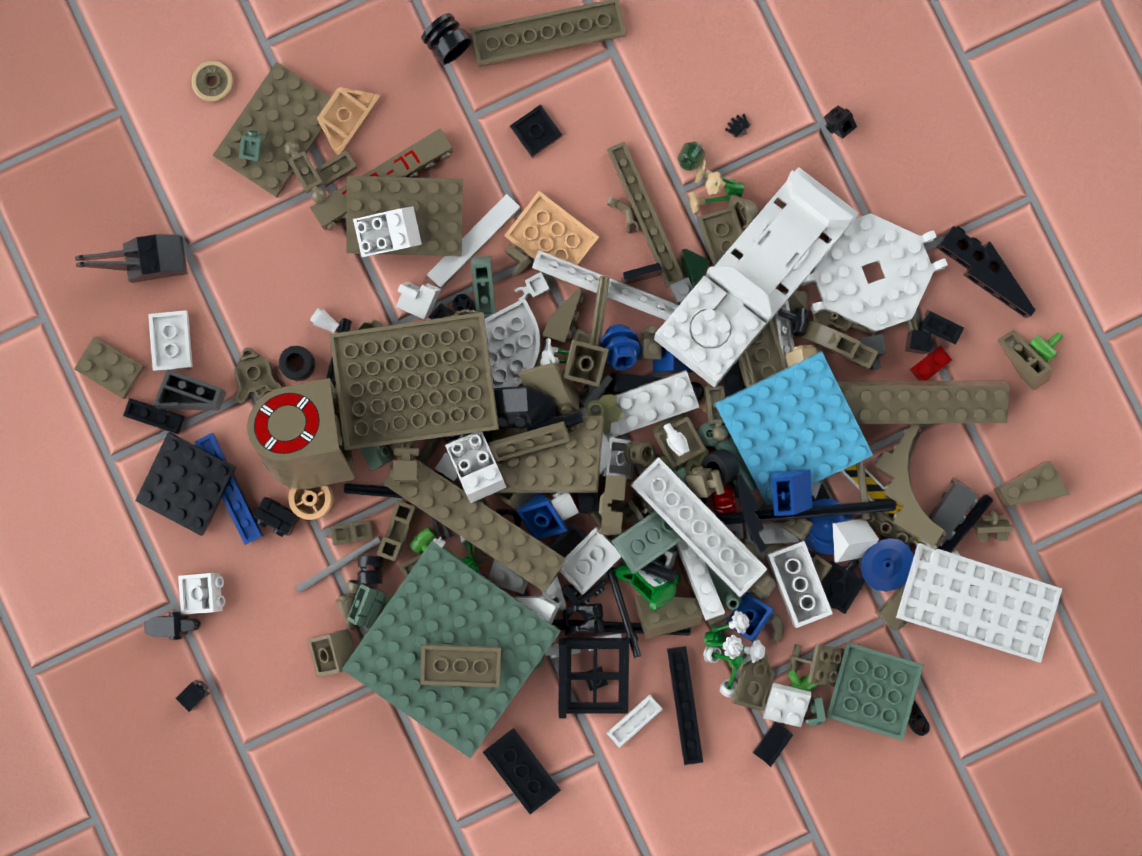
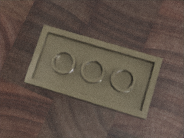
(460, 665)

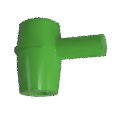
(1044, 348)
(422, 540)
(801, 683)

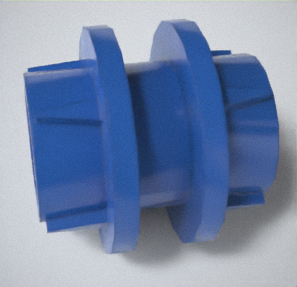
(622, 346)

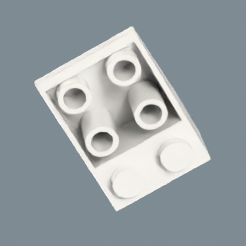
(387, 231)
(475, 466)

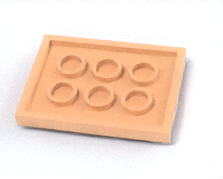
(551, 230)

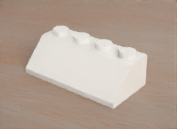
(799, 584)

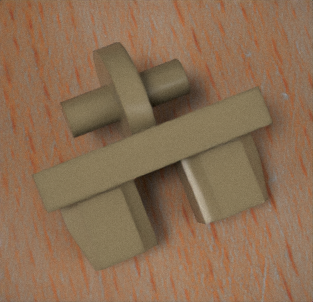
(640, 509)
(993, 524)

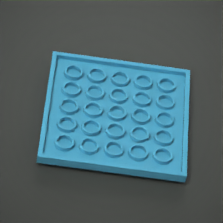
(794, 424)

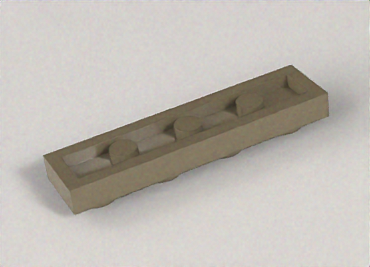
(530, 441)

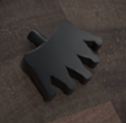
(738, 126)

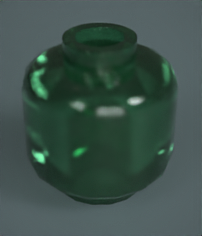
(691, 156)

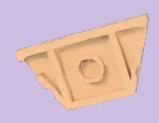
(344, 115)

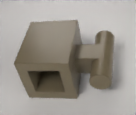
(649, 347)
(406, 469)
(704, 482)

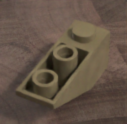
(560, 321)

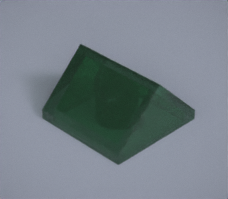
(693, 265)

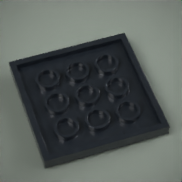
(185, 483)

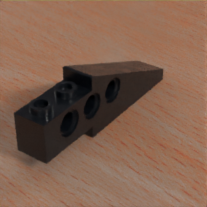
(999, 283)

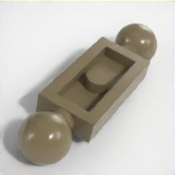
(305, 172)
(712, 396)

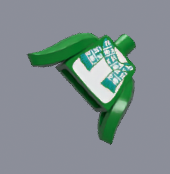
(652, 588)

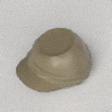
(745, 210)

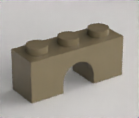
(397, 532)

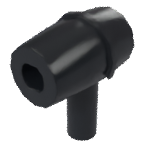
(798, 318)

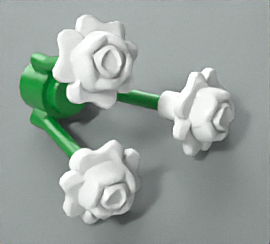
(733, 644)

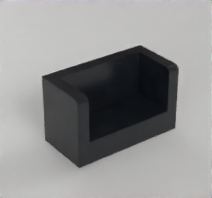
(568, 541)

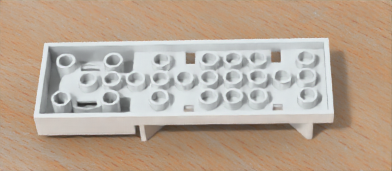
(741, 295)

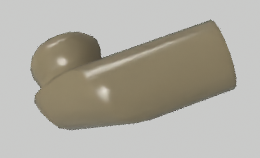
(778, 626)

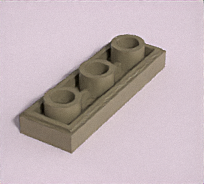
(877, 521)

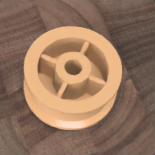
(318, 508)

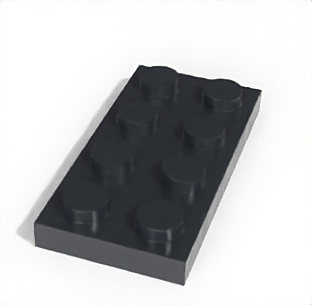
(521, 771)

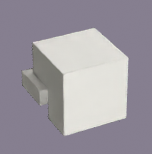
(418, 299)

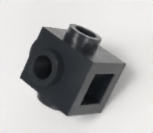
(840, 121)

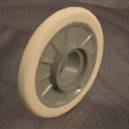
(212, 69)

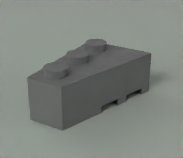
(187, 393)
(953, 507)

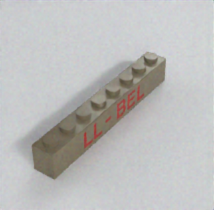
(405, 164)

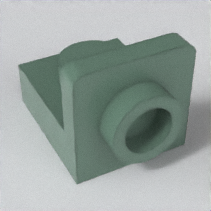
(251, 145)
(818, 709)

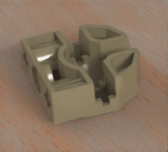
(614, 491)

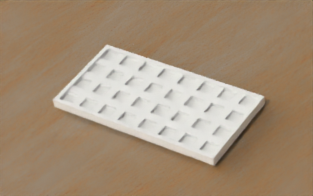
(979, 603)

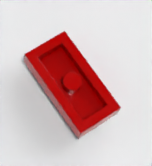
(931, 364)

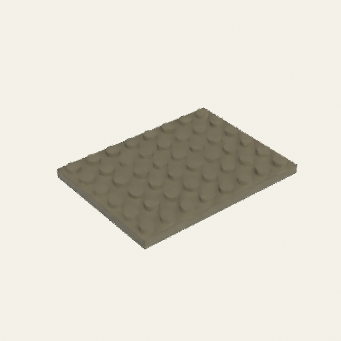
(414, 381)

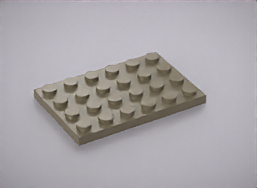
(283, 111)
(435, 204)
(559, 468)

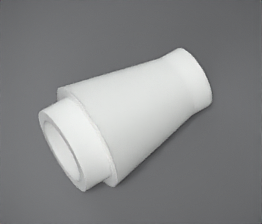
(324, 320)

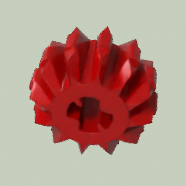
(724, 502)

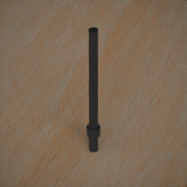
(624, 614)

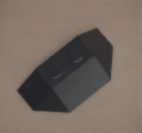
(522, 407)

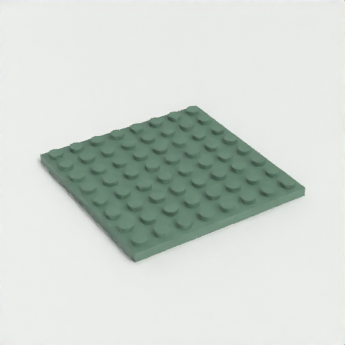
(449, 606)

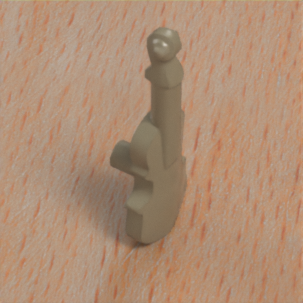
(834, 319)

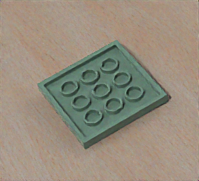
(875, 691)

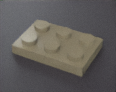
(109, 367)

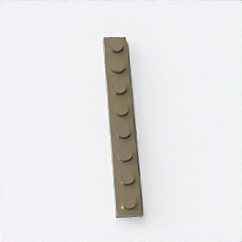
(645, 213)

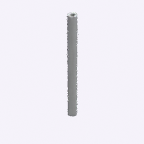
(339, 564)

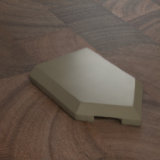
(754, 684)

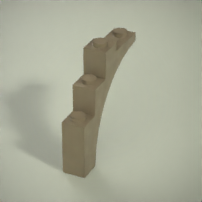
(897, 467)

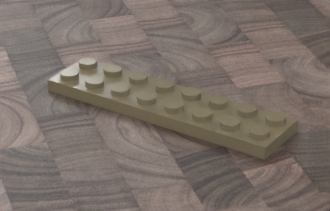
(547, 32)

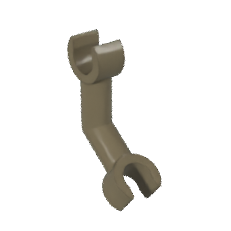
(616, 204)

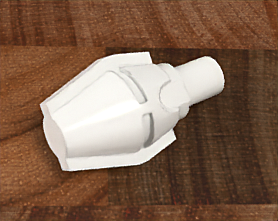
(676, 440)

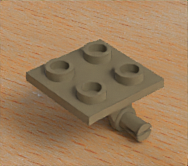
(823, 666)

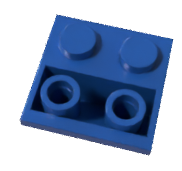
(791, 491)

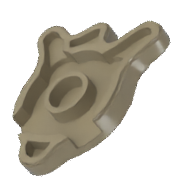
(254, 376)

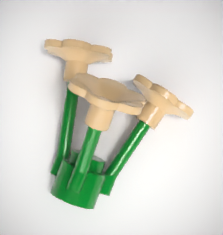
(714, 184)

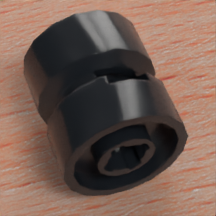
(370, 576)

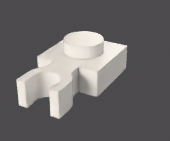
(535, 286)

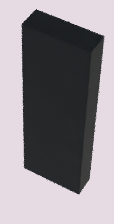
(152, 416)

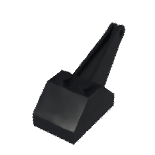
(145, 258)

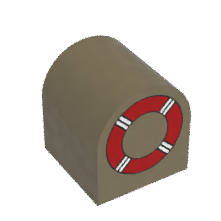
(301, 435)

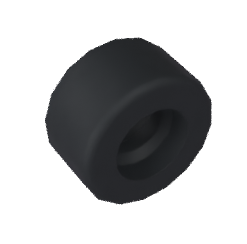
(288, 354)
(727, 463)

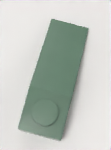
(483, 285)

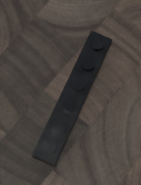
(685, 705)

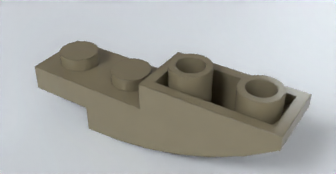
(840, 344)

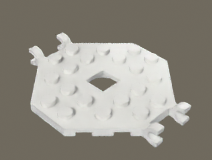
(885, 301)

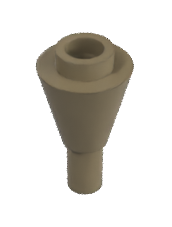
(345, 603)

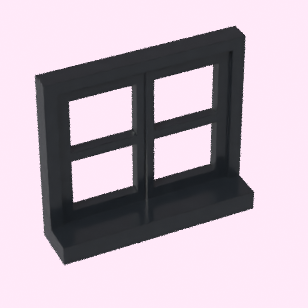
(565, 705)

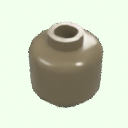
(763, 586)

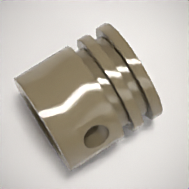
(639, 453)

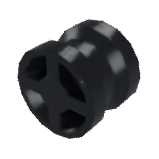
(460, 302)

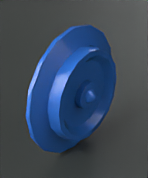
(821, 535)
(887, 564)

